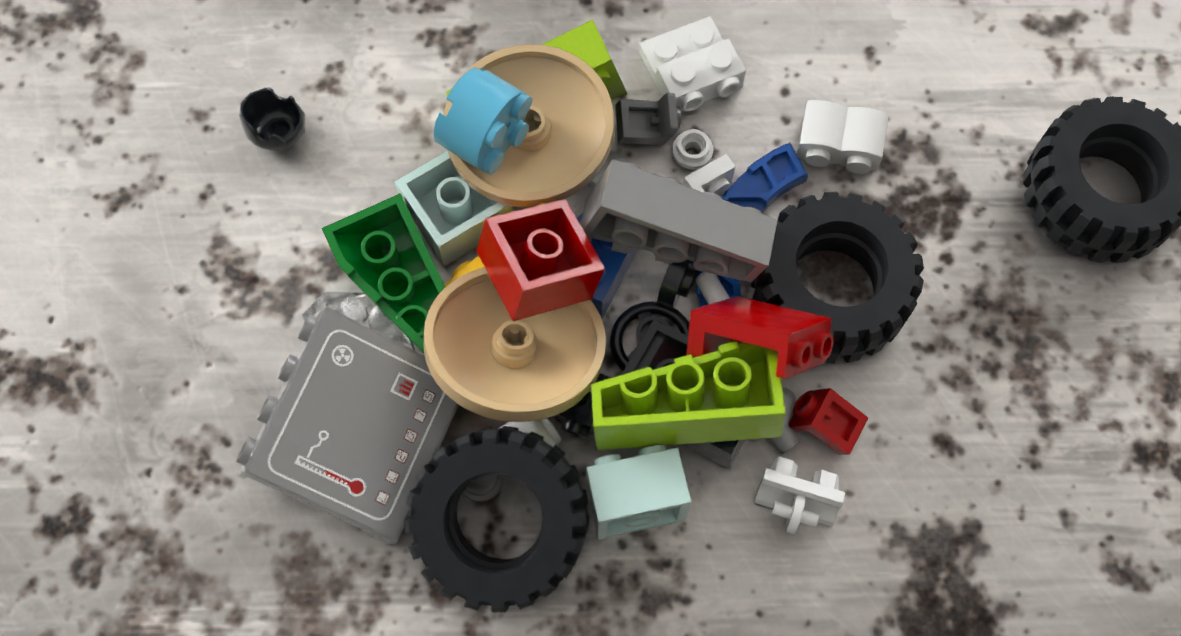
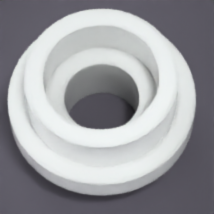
(692, 139)

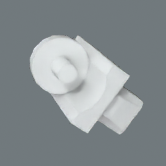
(798, 498)

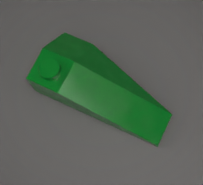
(388, 263)

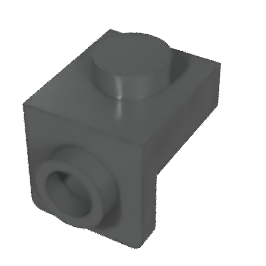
(647, 120)

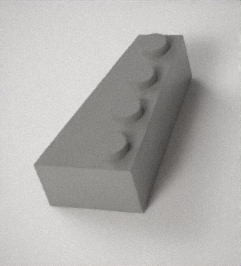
(677, 223)

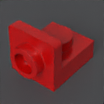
(828, 419)

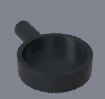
(676, 283)

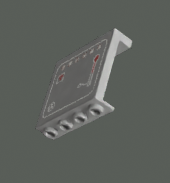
(350, 425)

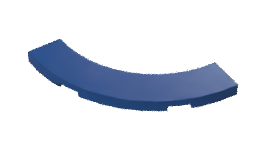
(759, 188)

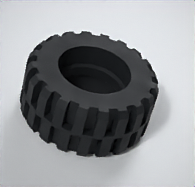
(1078, 214)
(867, 237)
(455, 561)

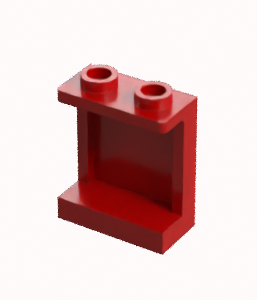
(797, 336)

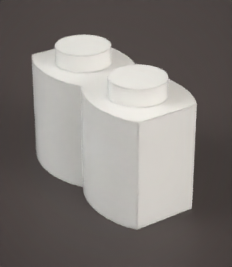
(842, 136)

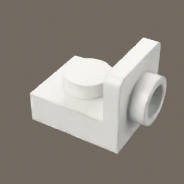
(713, 177)

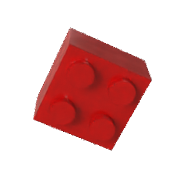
(539, 259)

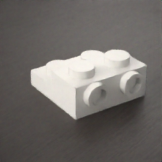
(693, 64)

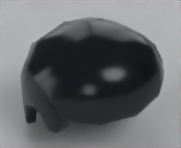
(271, 120)

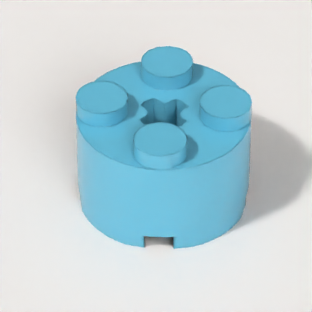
(483, 119)

